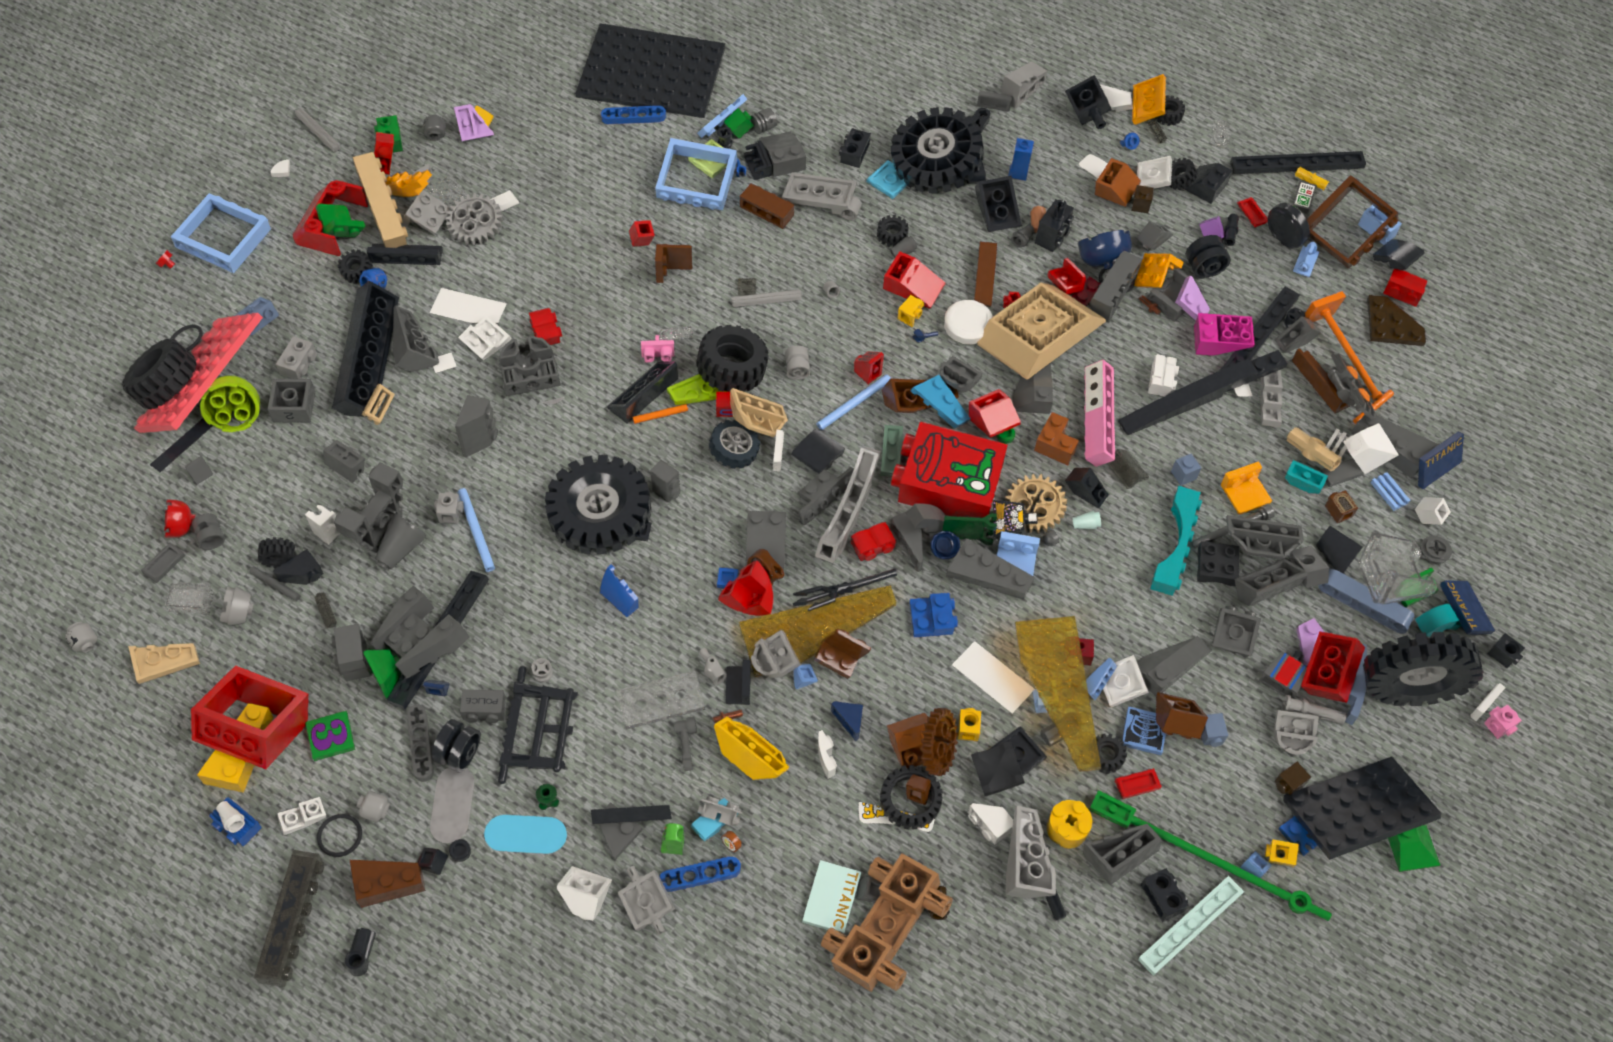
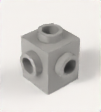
(448, 507)

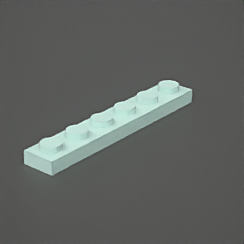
(1190, 925)

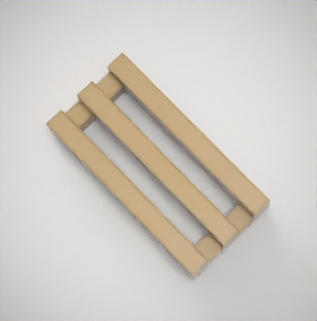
(371, 416)

